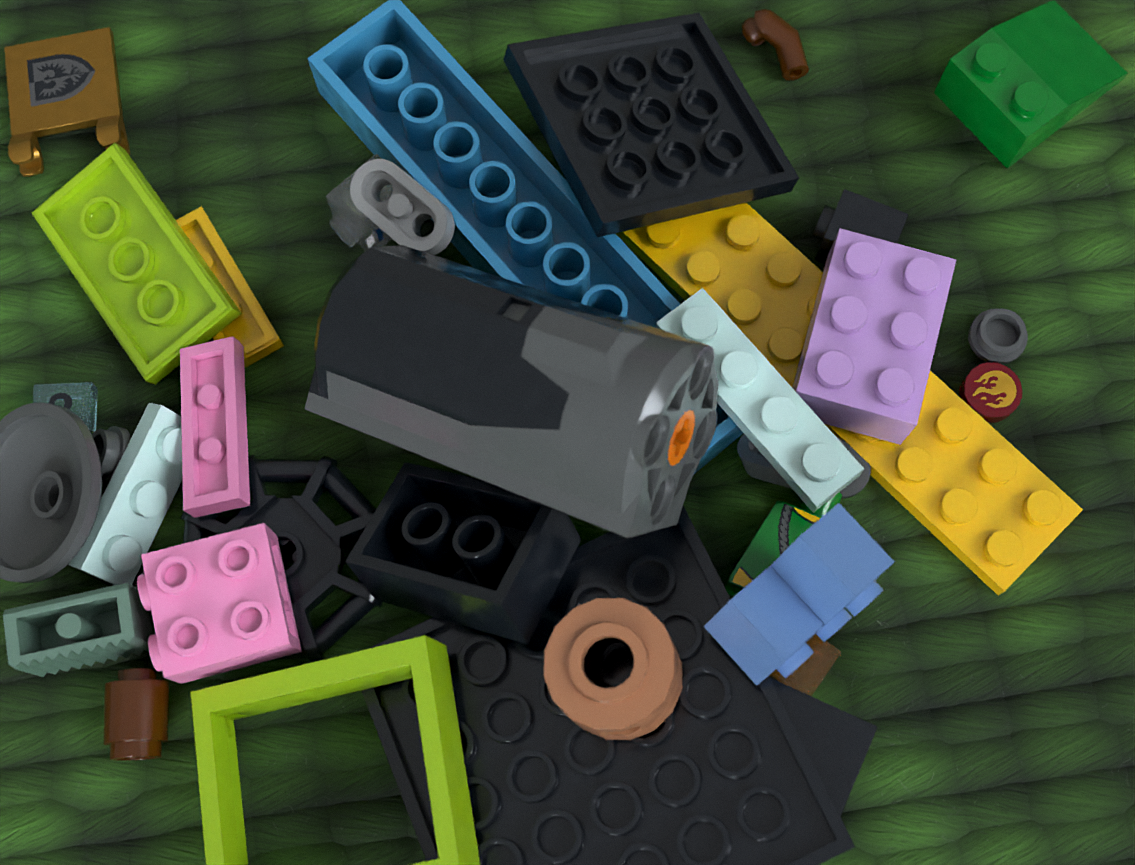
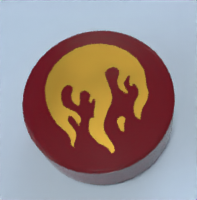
(991, 391)

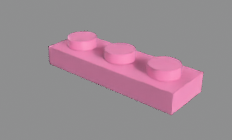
(214, 427)

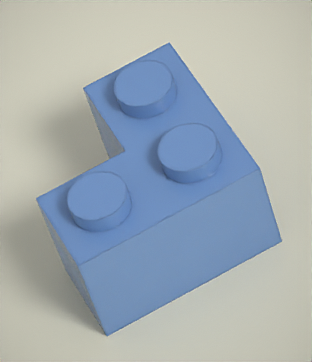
(801, 596)

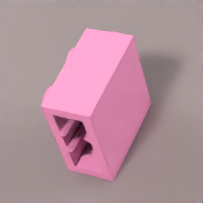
(218, 604)

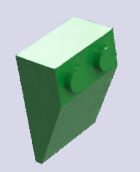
(1026, 80)

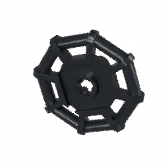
(316, 538)

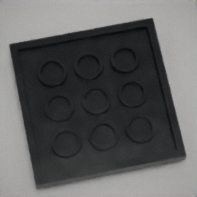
(648, 122)

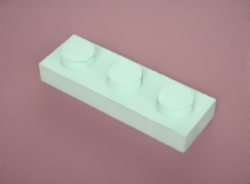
(135, 499)

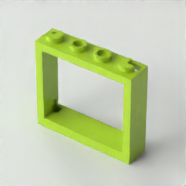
(414, 658)

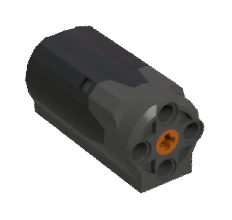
(516, 387)

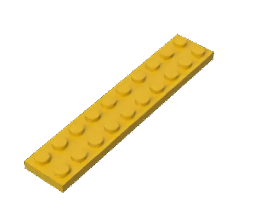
(951, 467)

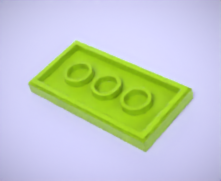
(135, 263)

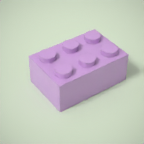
(873, 335)

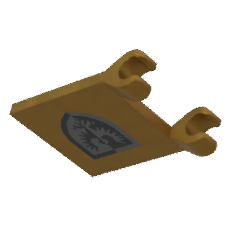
(60, 89)

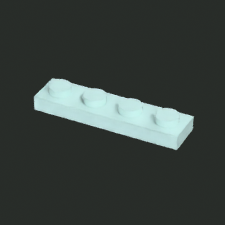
(766, 405)

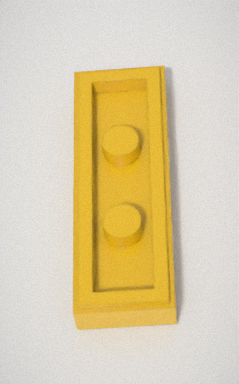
(252, 326)

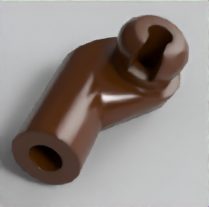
(782, 36)

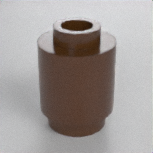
(136, 715)

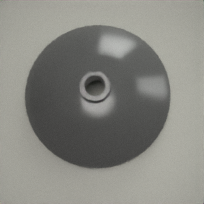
(45, 490)

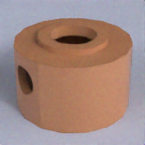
(643, 698)

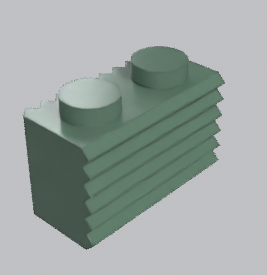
(77, 630)

